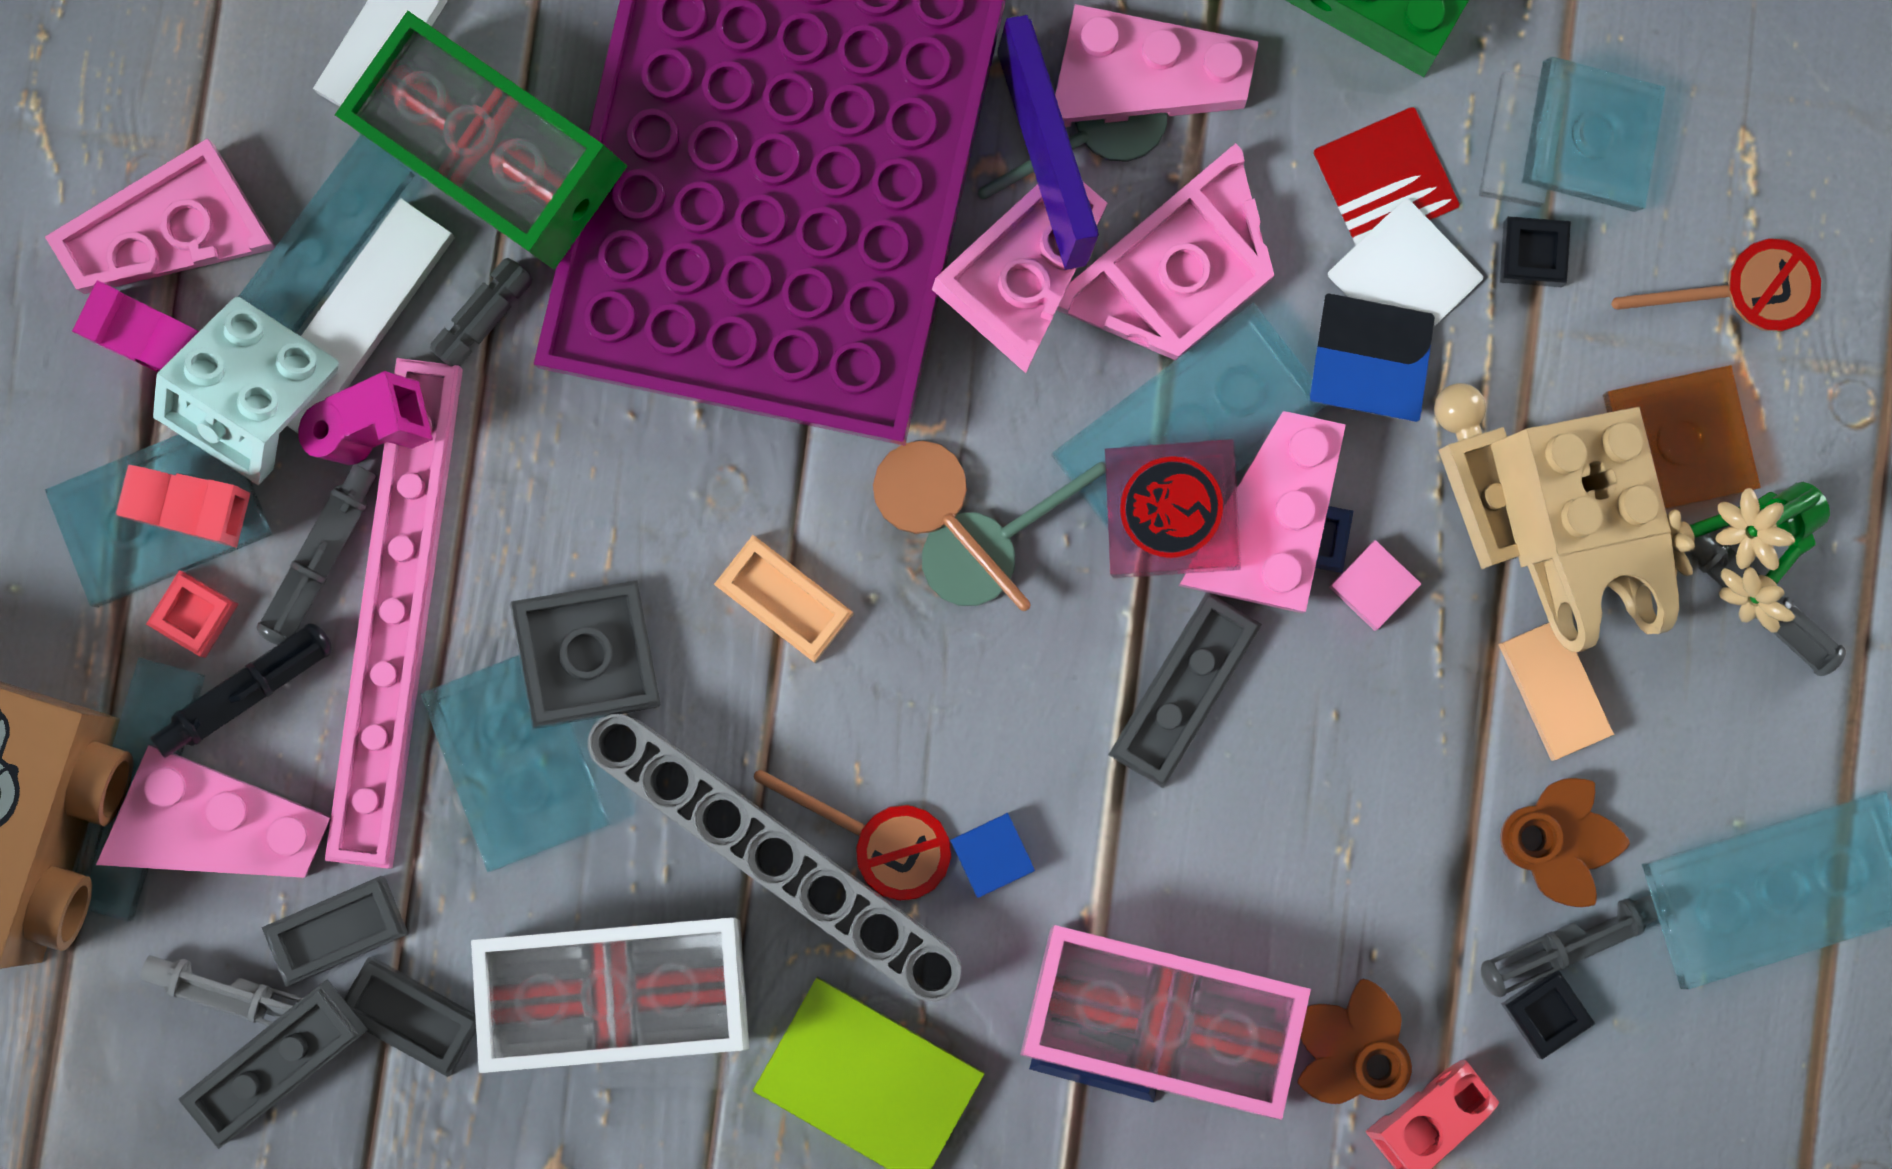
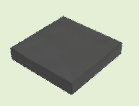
(584, 654)

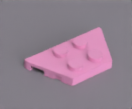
(1179, 266)

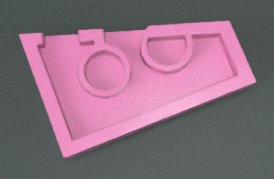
(1145, 66)
(162, 225)
(209, 822)

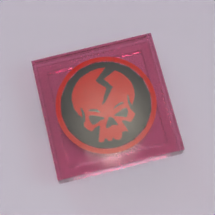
(1172, 509)

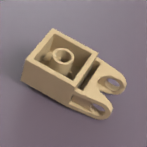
(1590, 520)

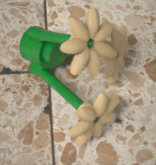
(1757, 526)

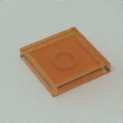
(1693, 435)

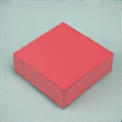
(192, 614)

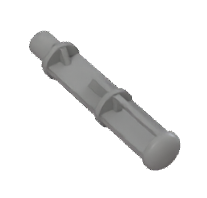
(240, 999)

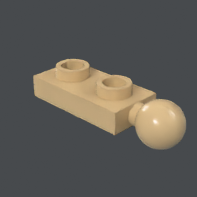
(1474, 473)

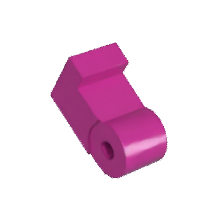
(131, 328)
(365, 416)

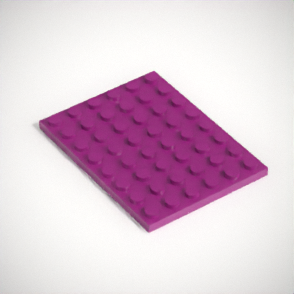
(775, 204)

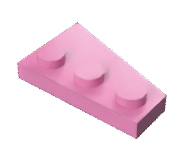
(1012, 278)
(1281, 515)

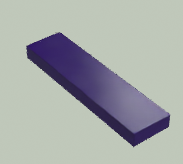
(1047, 142)

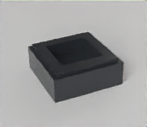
(1535, 251)
(1548, 1014)

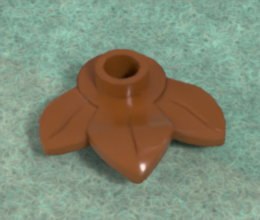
(1570, 844)
(1346, 1040)

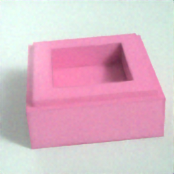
(1375, 585)

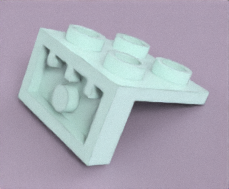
(240, 387)

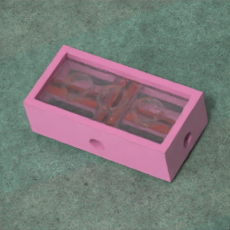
(1166, 1022)

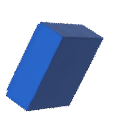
(992, 855)

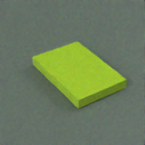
(868, 1080)

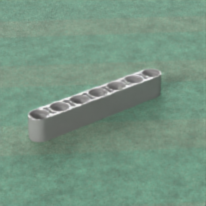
(743, 850)

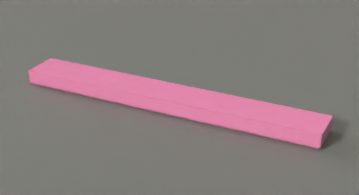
(393, 629)

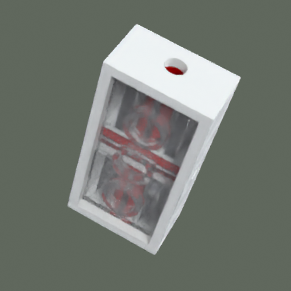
(609, 995)

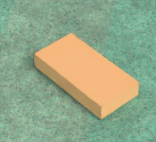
(784, 598)
(1555, 692)

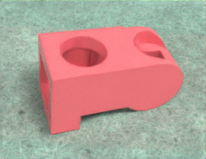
(184, 504)
(1434, 1119)

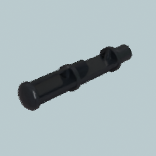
(243, 689)

